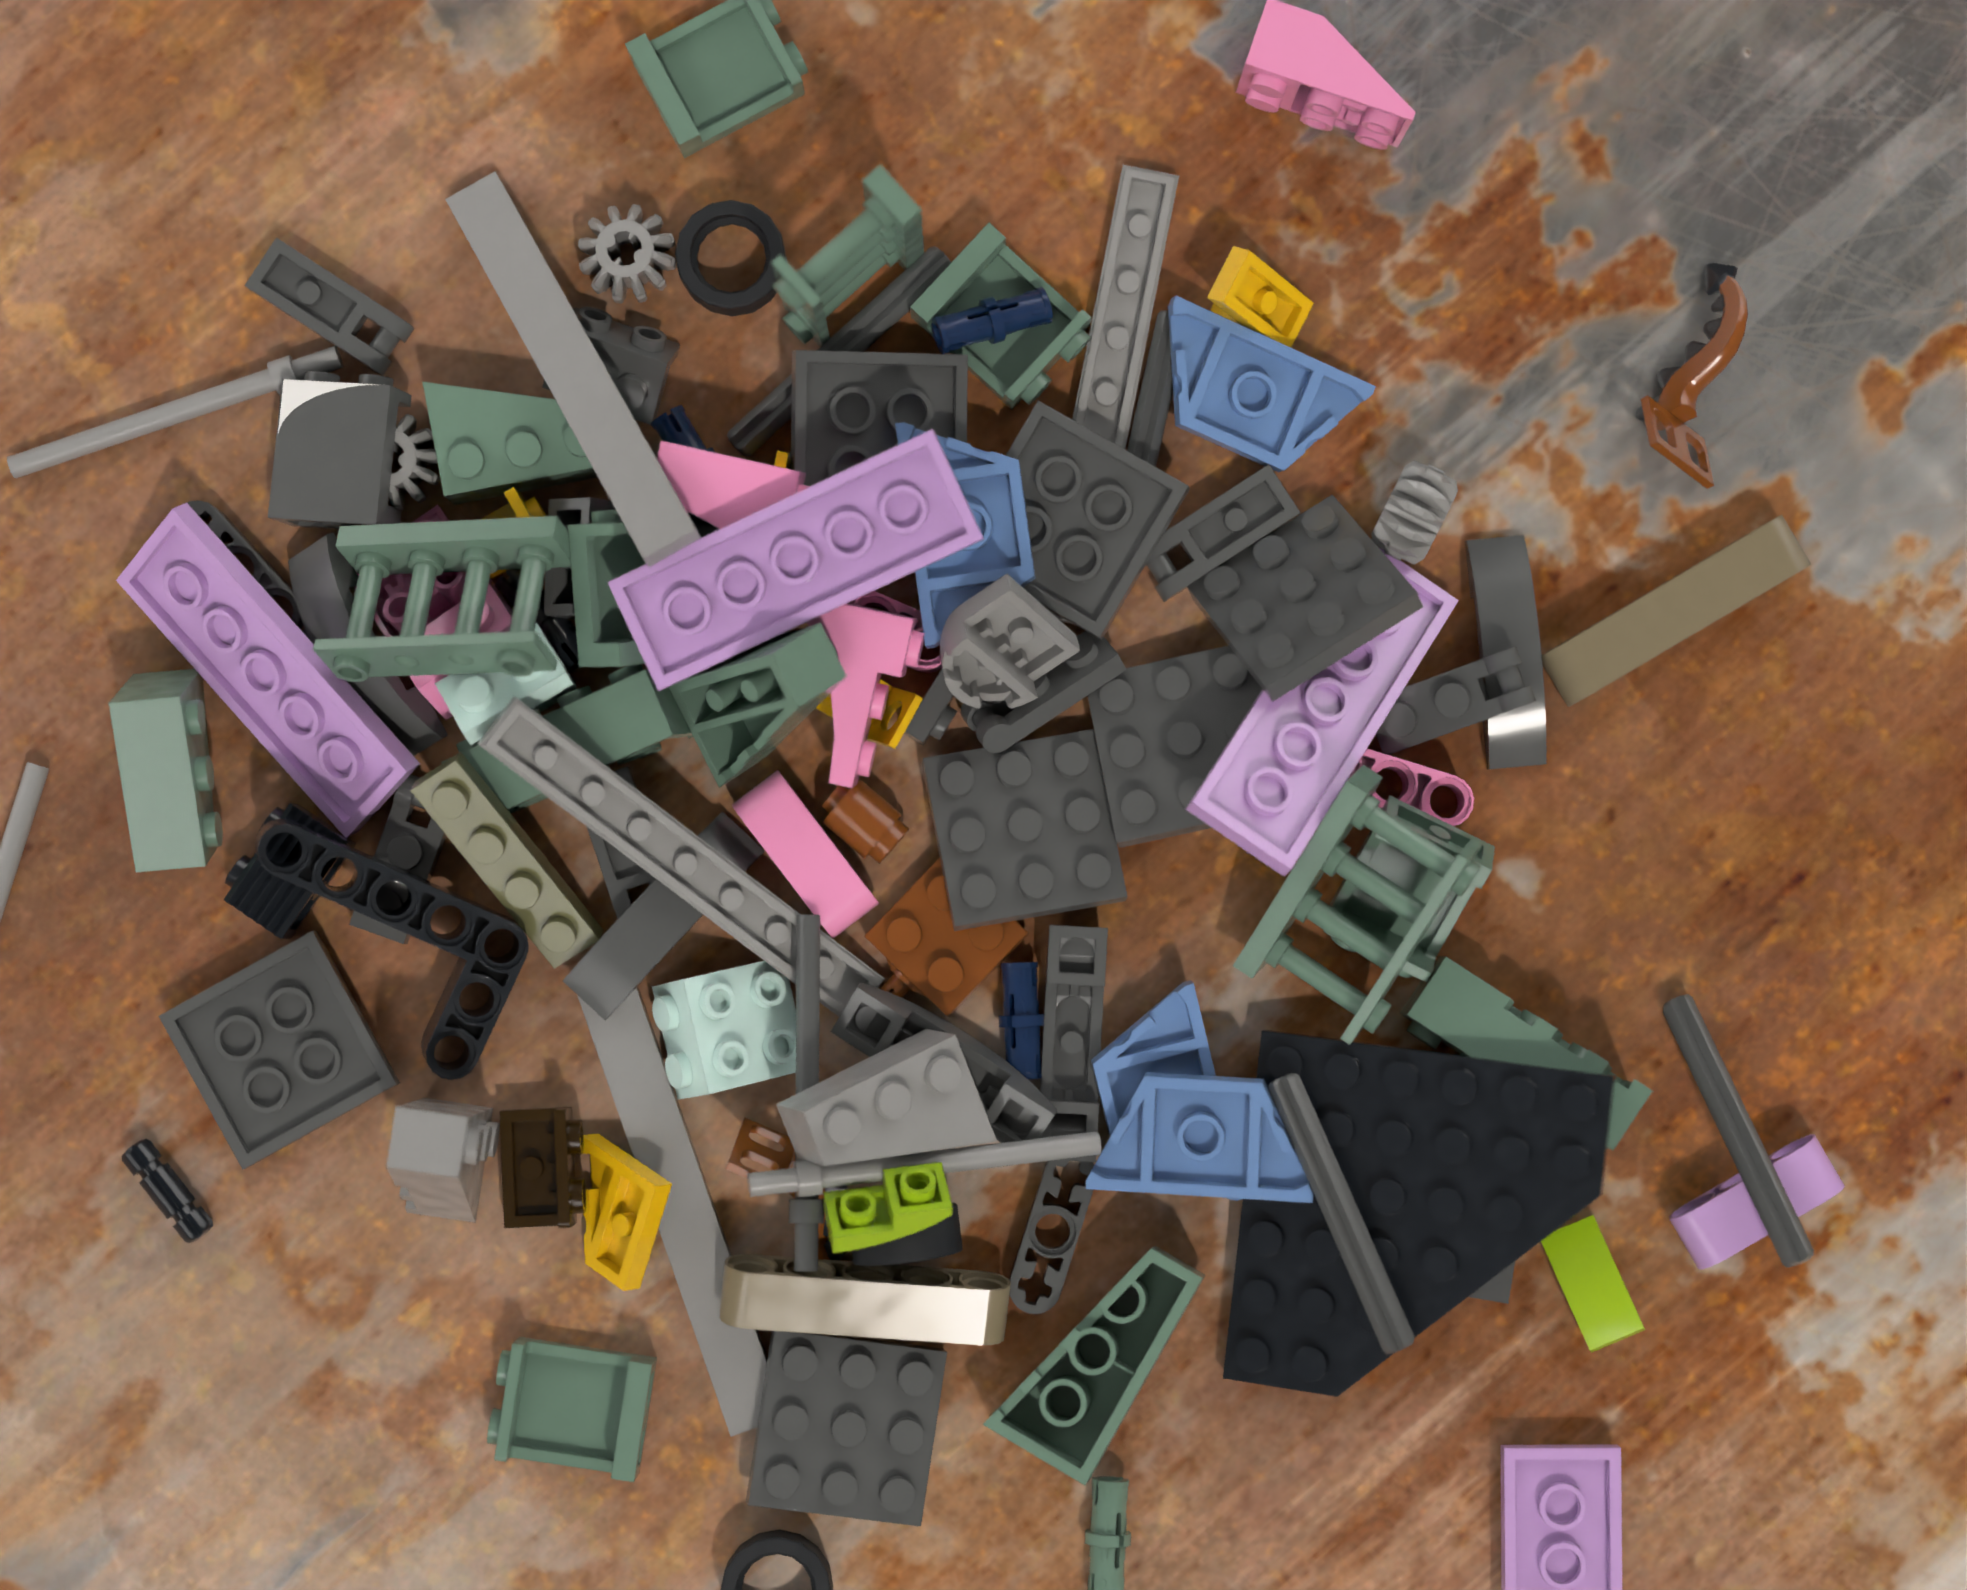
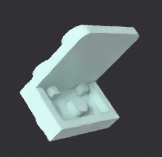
(481, 697)
(726, 1029)

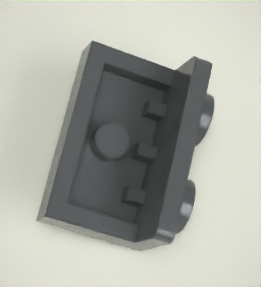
(634, 357)

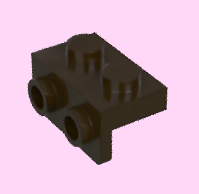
(540, 1167)

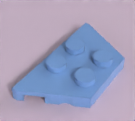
(1252, 389)
(997, 501)
(1161, 1041)
(1202, 1141)

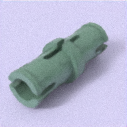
(1108, 1533)

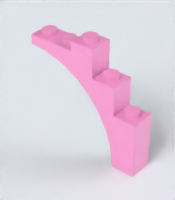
(865, 639)

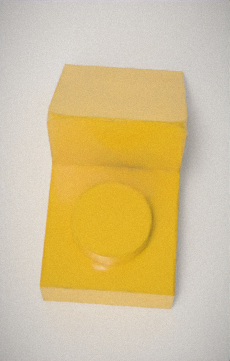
(1259, 298)

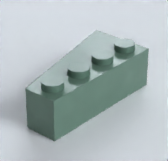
(610, 724)
(1484, 1024)
(1091, 1379)

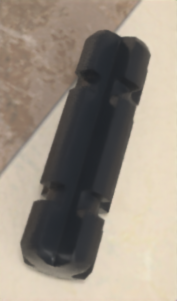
(167, 1190)

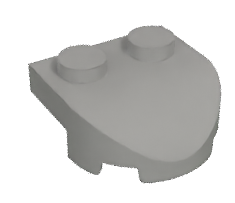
(1001, 645)

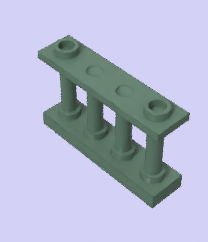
(881, 235)
(427, 552)
(1330, 855)

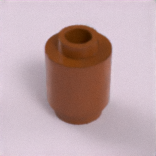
(864, 820)

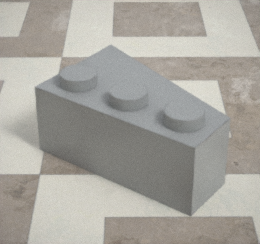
(890, 1105)
(441, 1156)

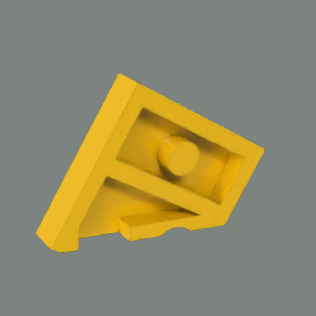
(621, 1213)

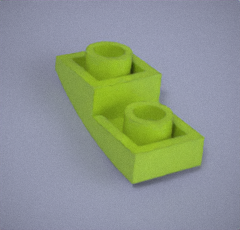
(903, 1205)
(1592, 1283)

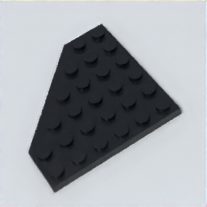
(1452, 1175)

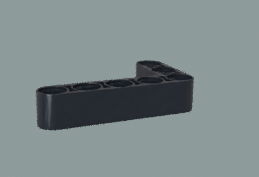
(414, 919)

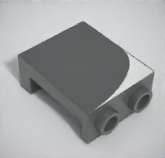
(335, 451)

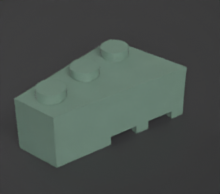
(500, 442)
(757, 698)
(166, 770)

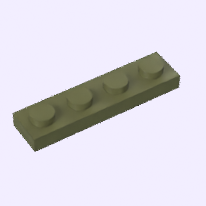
(507, 860)

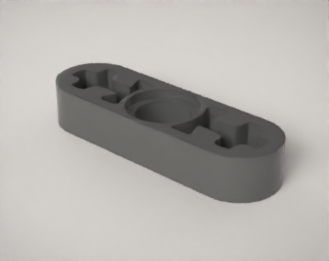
(1025, 1267)

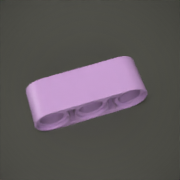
(1726, 1217)

